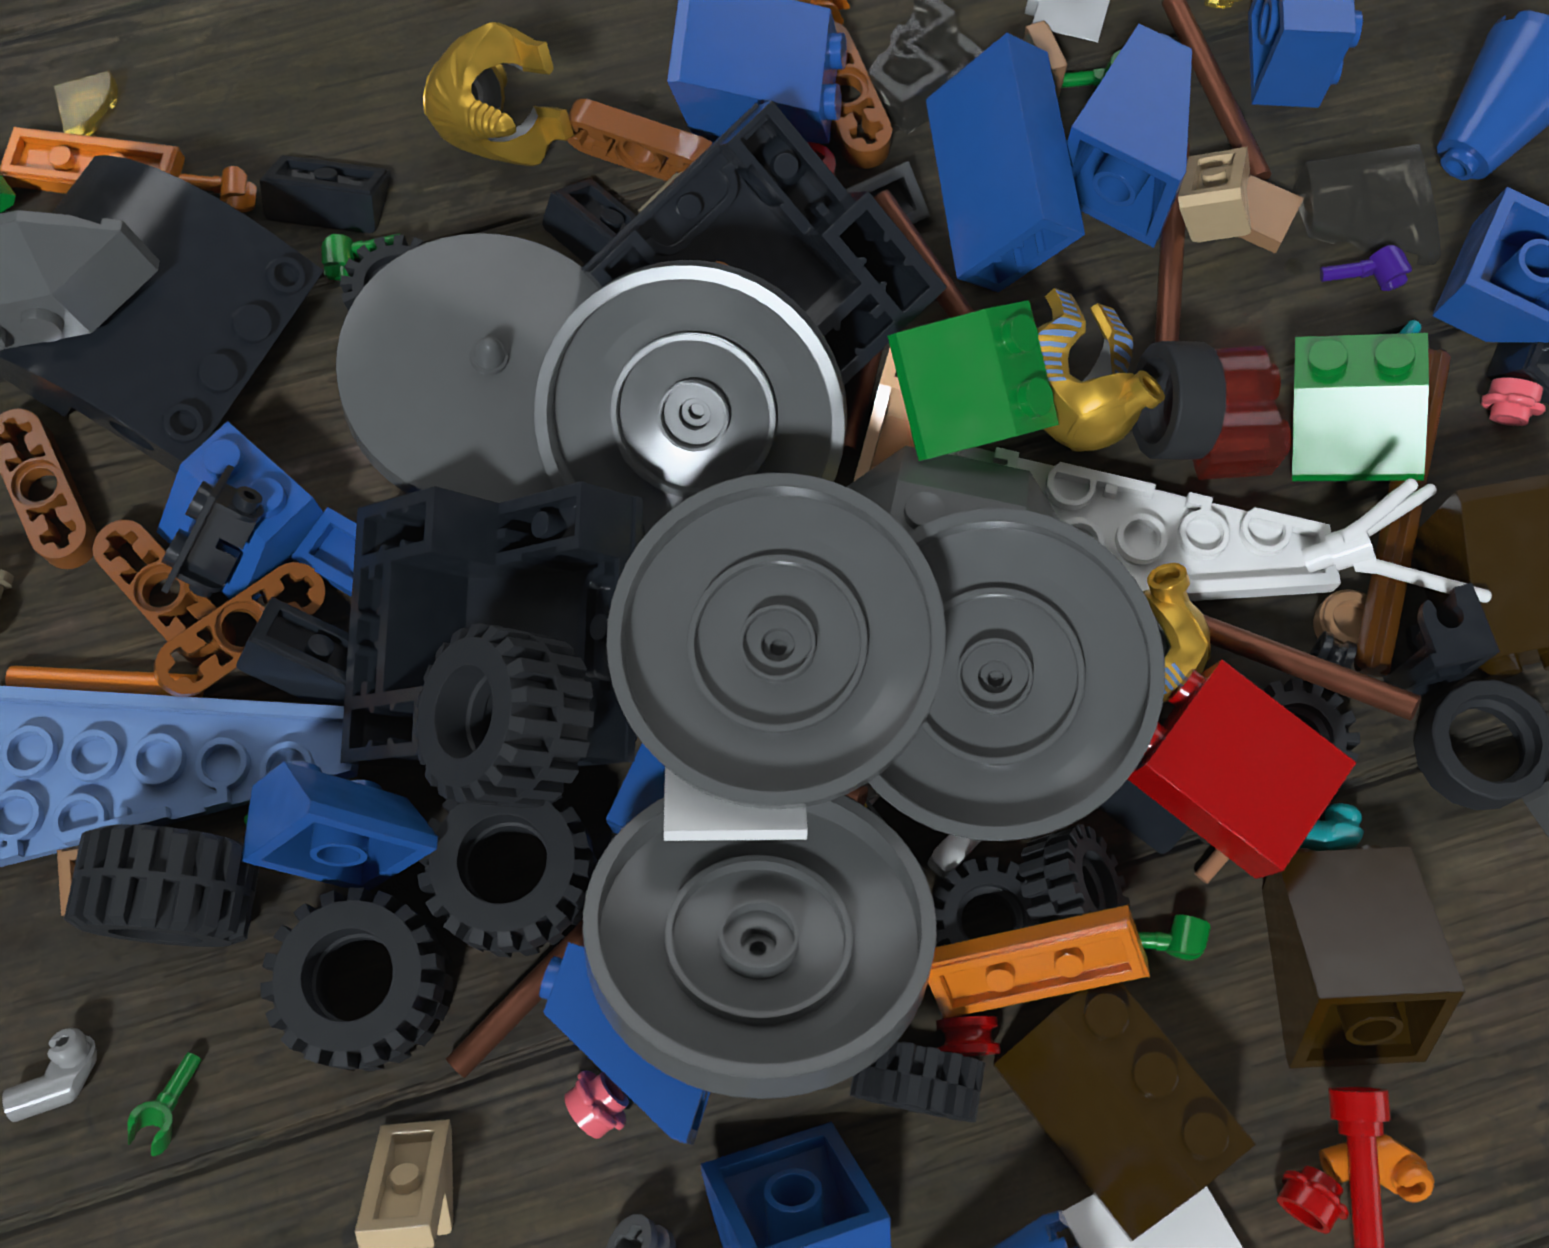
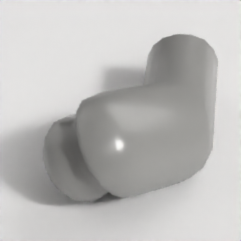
(71, 1062)

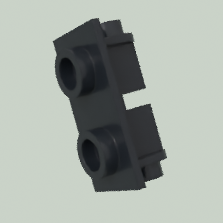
(219, 514)

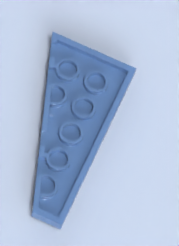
(141, 759)

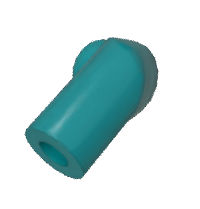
(1338, 830)

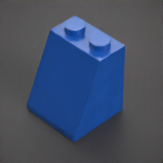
(756, 53)
(1134, 137)
(575, 1011)

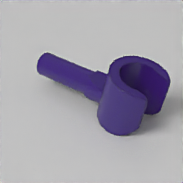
(1387, 265)

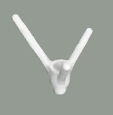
(1354, 548)

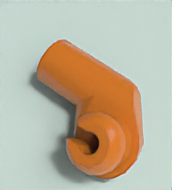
(1399, 1168)

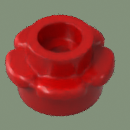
(1312, 1198)

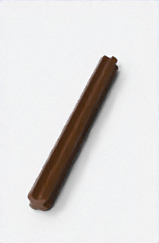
(1396, 545)

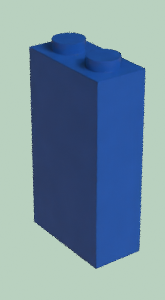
(1004, 165)

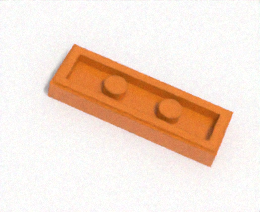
(57, 159)
(1037, 962)

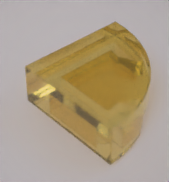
(85, 102)

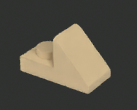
(1215, 195)
(408, 1187)

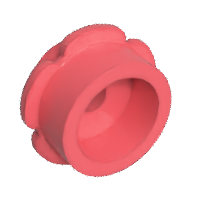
(1513, 401)
(596, 1104)

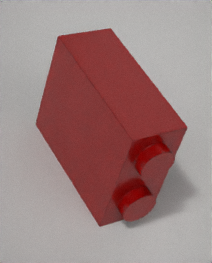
(1240, 769)

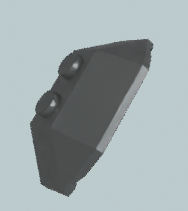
(65, 274)
(945, 485)

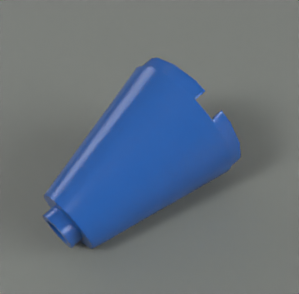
(1502, 99)

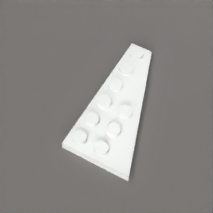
(1221, 547)

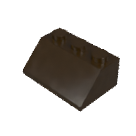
(1123, 1106)

